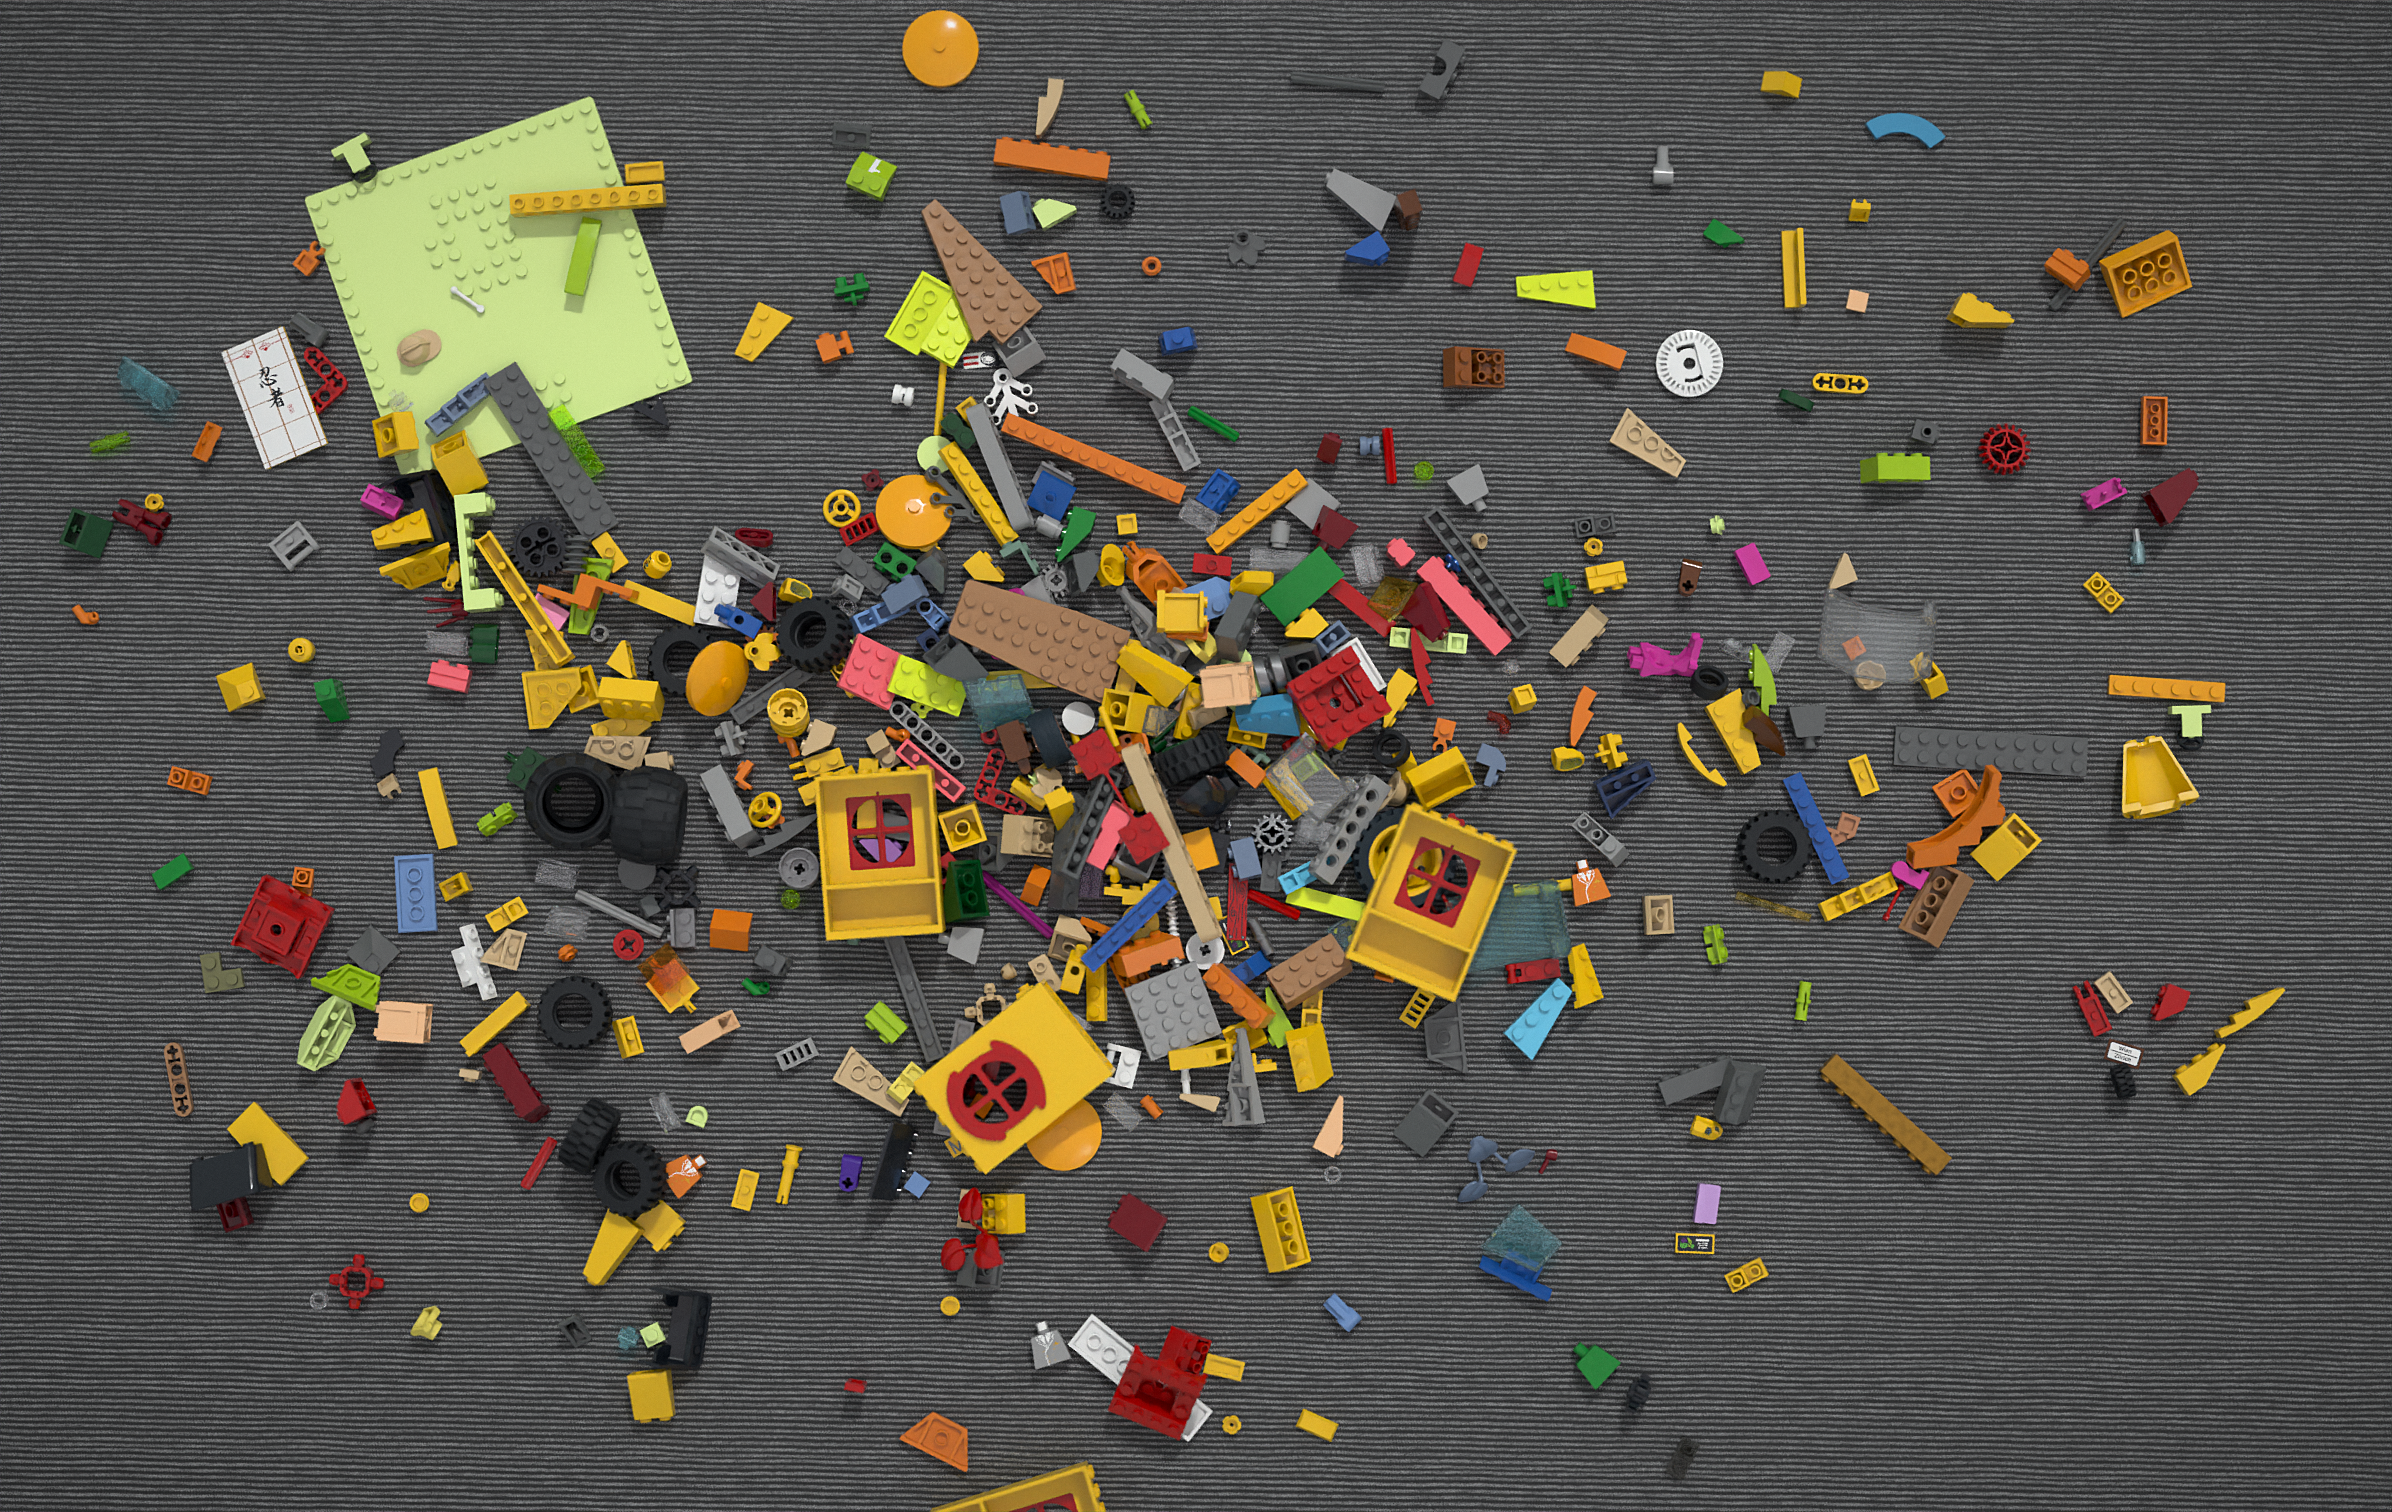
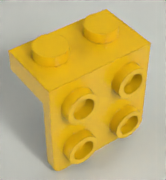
(661, 1225)

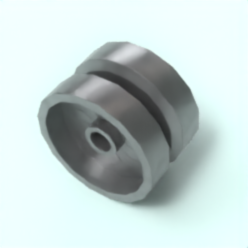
(1271, 674)

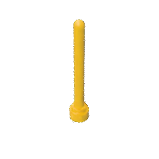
(940, 398)

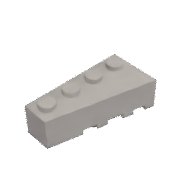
(729, 807)

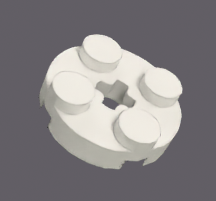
(1204, 962)

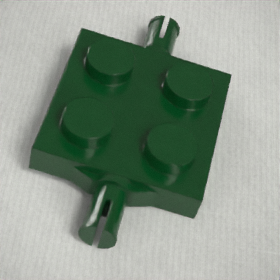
(524, 767)

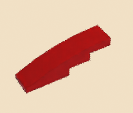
(1357, 603)
(1420, 659)

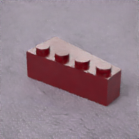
(515, 1084)

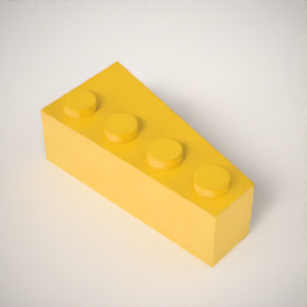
(1728, 722)

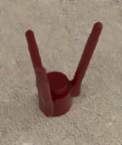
(456, 608)

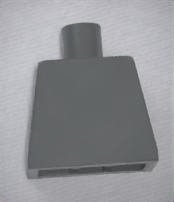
(1807, 723)
(772, 960)

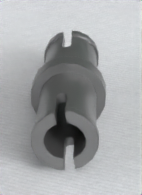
(1261, 936)

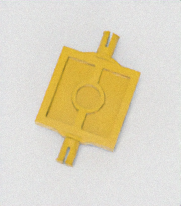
(678, 995)

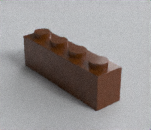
(1408, 210)

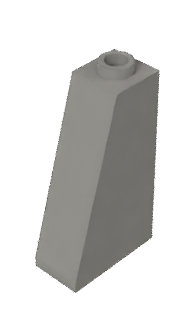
(1361, 198)

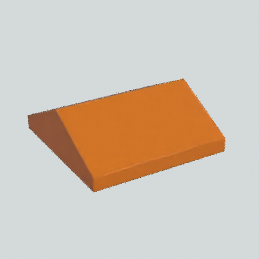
(1956, 792)

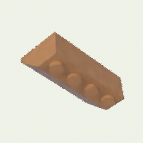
(1936, 904)

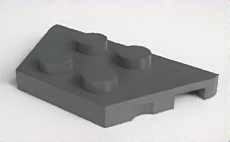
(1446, 1037)

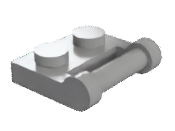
(289, 541)

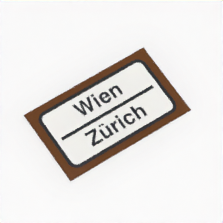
(2122, 1052)

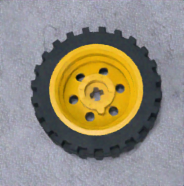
(1370, 854)

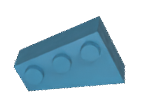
(1270, 715)

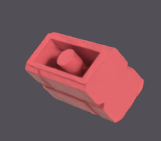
(1399, 552)
(450, 677)

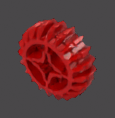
(2005, 440)

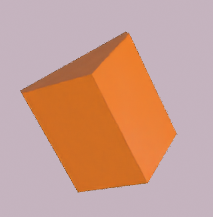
(730, 930)

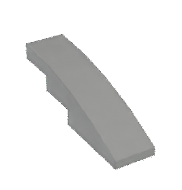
(1175, 434)

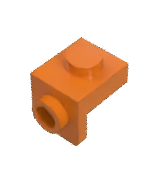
(743, 771)

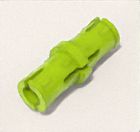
(1137, 109)
(1803, 1000)

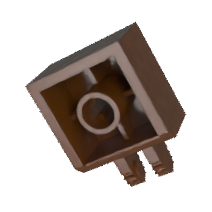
(1015, 745)

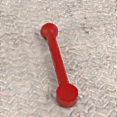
(1900, 888)

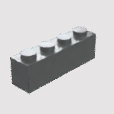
(1693, 1081)

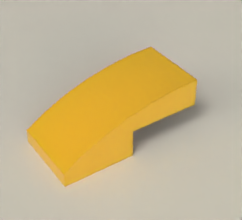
(506, 914)

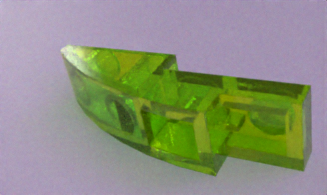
(576, 440)

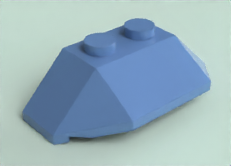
(1218, 596)

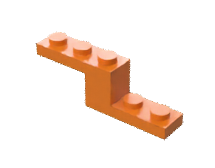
(587, 592)

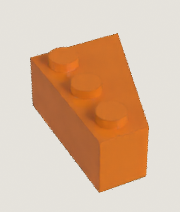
(1146, 952)

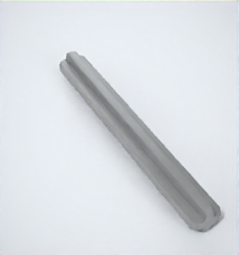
(619, 913)

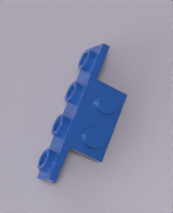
(1517, 1275)

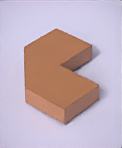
(1845, 828)

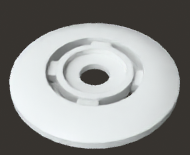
(1671, 363)

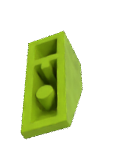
(1279, 1023)

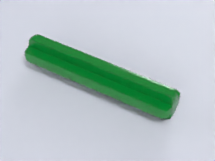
(1212, 423)

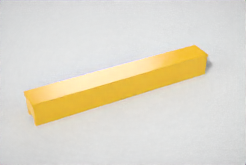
(524, 599)

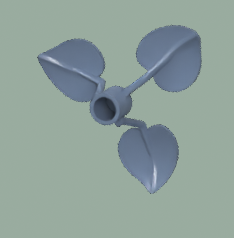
(1482, 1149)

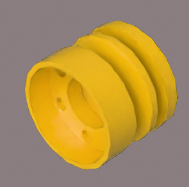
(788, 703)

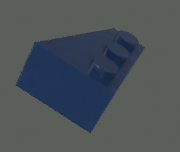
(1623, 785)

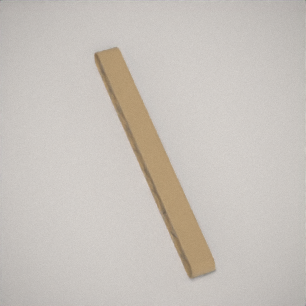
(1177, 852)

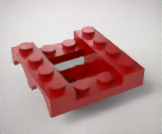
(1322, 683)
(287, 907)
(1150, 1402)

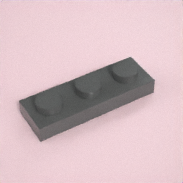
(862, 571)

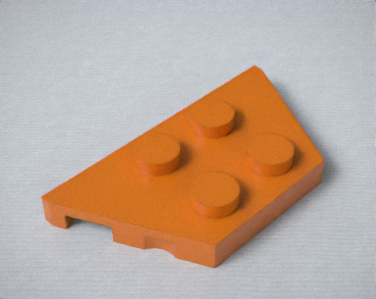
(940, 1439)

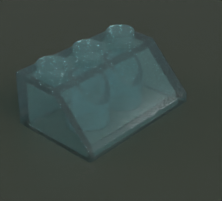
(147, 384)

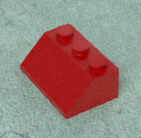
(354, 1102)

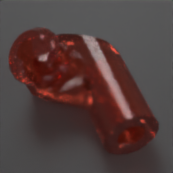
(1502, 721)

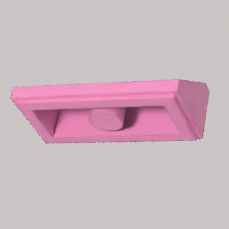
(555, 612)

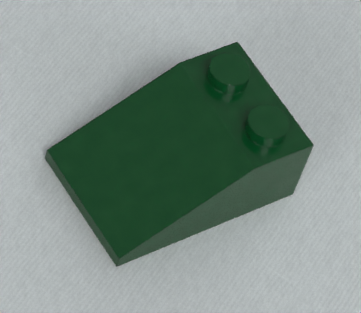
(965, 892)

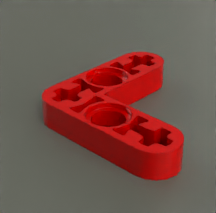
(330, 385)
(993, 792)

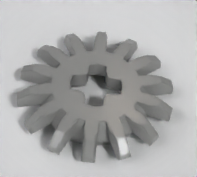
(1061, 575)

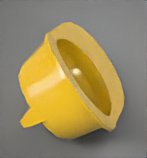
(1111, 566)

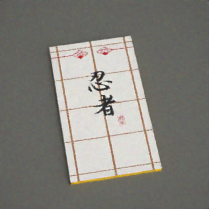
(274, 398)

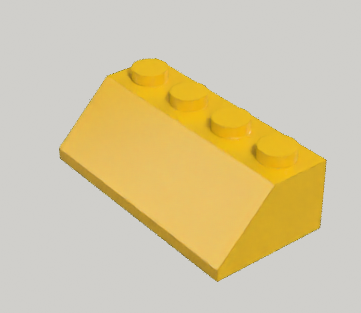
(1280, 1229)

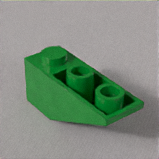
(1078, 529)

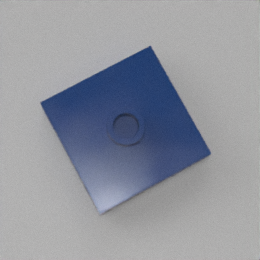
(1051, 496)

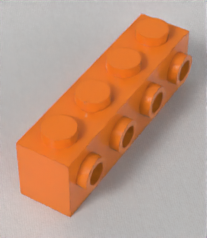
(1241, 997)

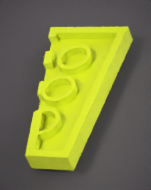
(1563, 288)

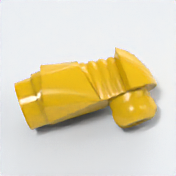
(453, 576)

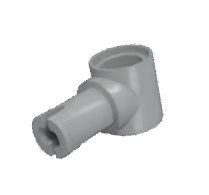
(1662, 171)

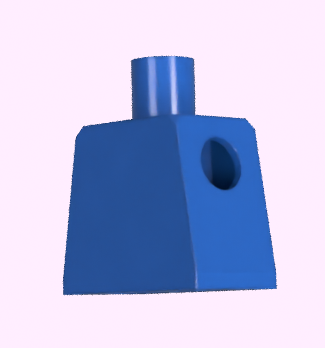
(1177, 341)
(738, 620)

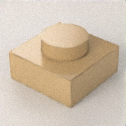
(470, 1075)

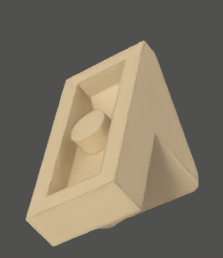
(883, 749)

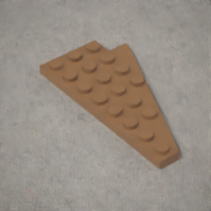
(983, 288)

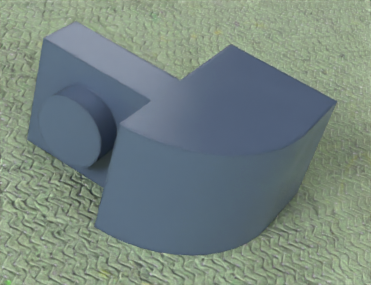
(1494, 760)

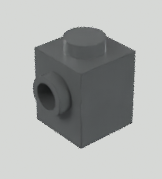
(1924, 432)

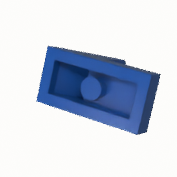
(1251, 967)

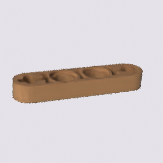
(174, 1080)

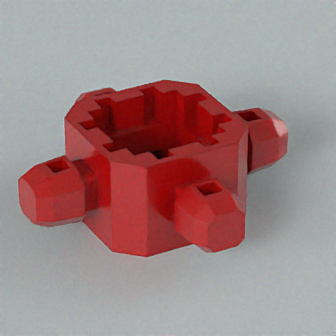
(371, 1282)

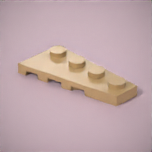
(1642, 442)
(863, 1079)

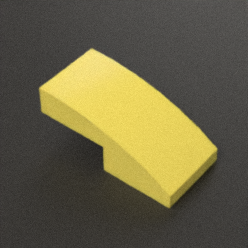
(904, 1083)

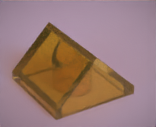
(1391, 597)

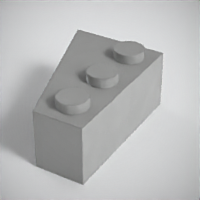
(1142, 377)

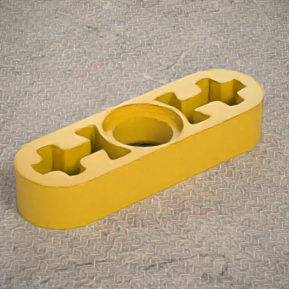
(1853, 389)

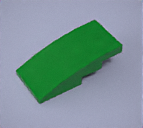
(1302, 586)

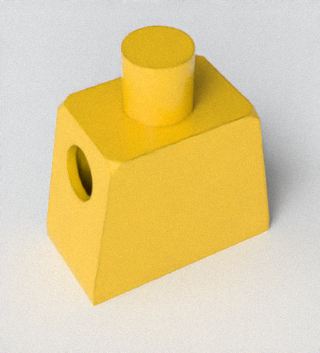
(1074, 970)

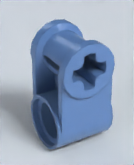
(933, 615)

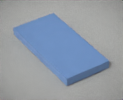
(415, 893)

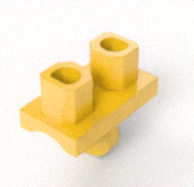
(1608, 751)

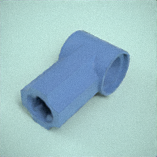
(1345, 1315)

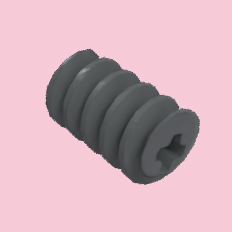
(576, 549)

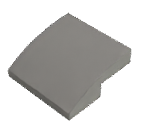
(1309, 502)

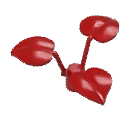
(987, 1251)

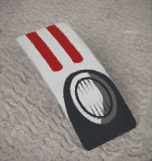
(981, 359)

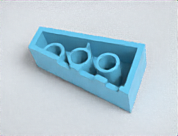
(1537, 1019)

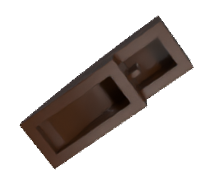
(1764, 730)

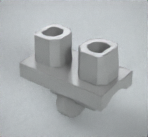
(733, 738)

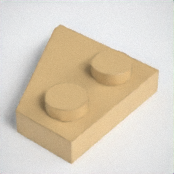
(506, 949)

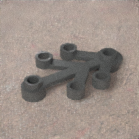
(957, 497)

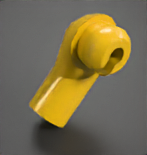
(1114, 873)

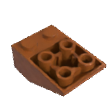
(1473, 367)

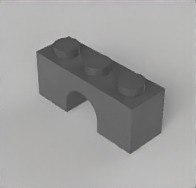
(1435, 86)

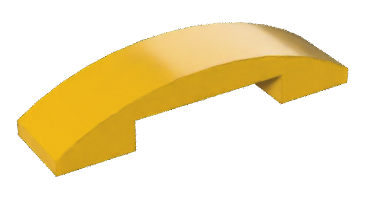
(1684, 736)

